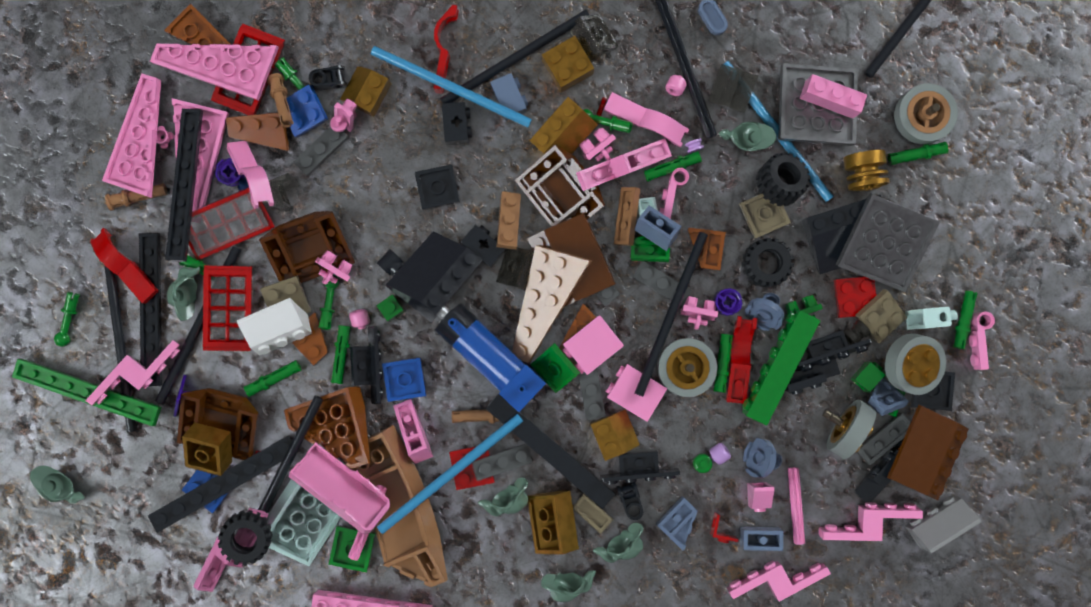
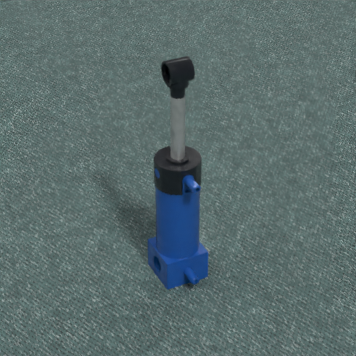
(481, 348)

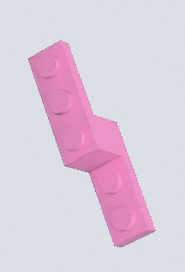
(623, 164)
(133, 373)
(870, 522)
(216, 562)
(778, 580)

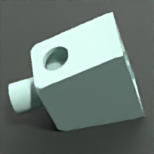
(930, 318)

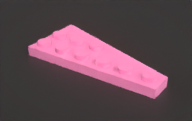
(226, 66)
(210, 143)
(135, 149)

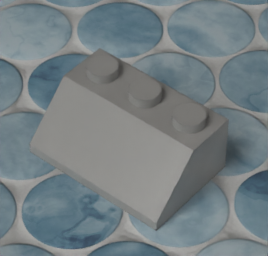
(942, 524)

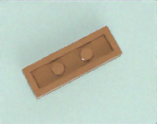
(627, 216)
(508, 220)

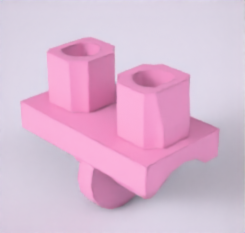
(343, 116)
(591, 150)
(326, 261)
(690, 309)

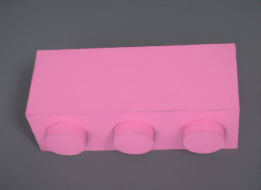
(833, 96)

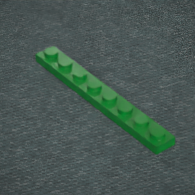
(81, 390)

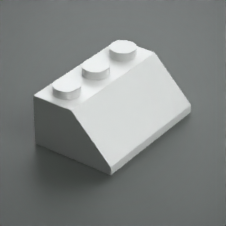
(275, 326)

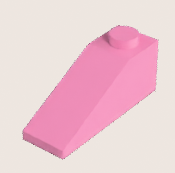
(412, 432)

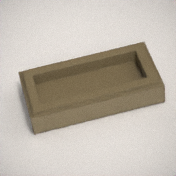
(592, 513)

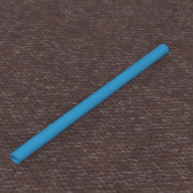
(451, 86)
(788, 145)
(449, 474)

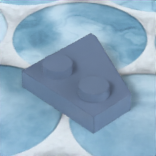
(886, 398)
(678, 522)

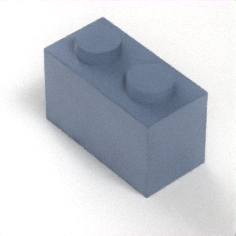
(508, 95)
(657, 228)
(761, 538)

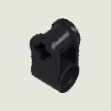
(330, 78)
(630, 499)

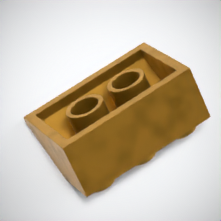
(565, 127)
(553, 522)

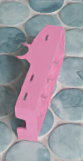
(341, 489)

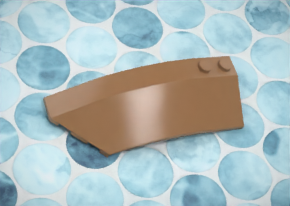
(414, 541)

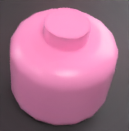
(676, 85)
(359, 318)

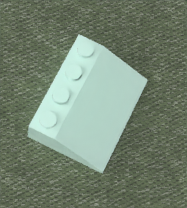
(300, 524)

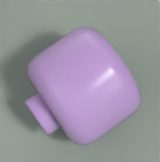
(719, 453)

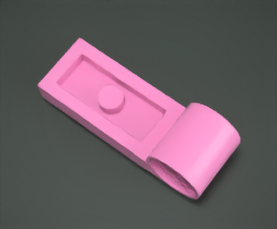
(669, 193)
(977, 340)

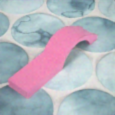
(646, 118)
(255, 175)

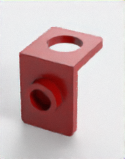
(721, 537)

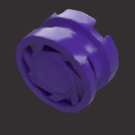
(227, 173)
(728, 302)

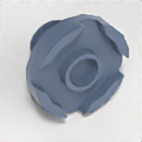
(767, 312)
(761, 458)

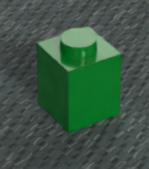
(391, 308)
(868, 376)

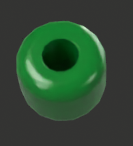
(702, 463)

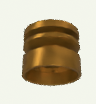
(866, 170)

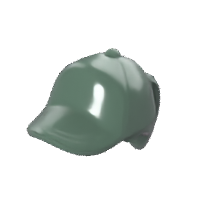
(750, 136)
(183, 293)
(54, 485)
(509, 500)
(623, 546)
(567, 586)

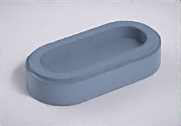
(712, 17)

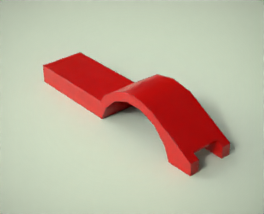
(450, 16)
(123, 267)
(740, 360)

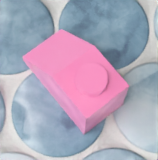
(760, 496)

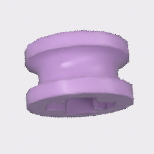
(694, 145)

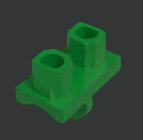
(809, 303)

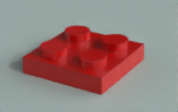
(853, 295)
(466, 477)

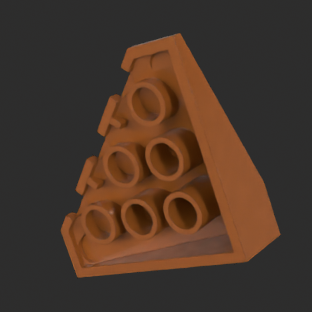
(337, 425)

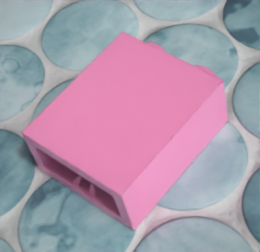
(592, 345)
(623, 393)

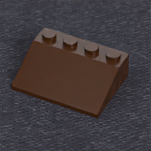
(579, 240)
(928, 452)

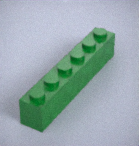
(780, 366)

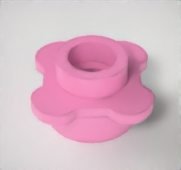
(167, 137)

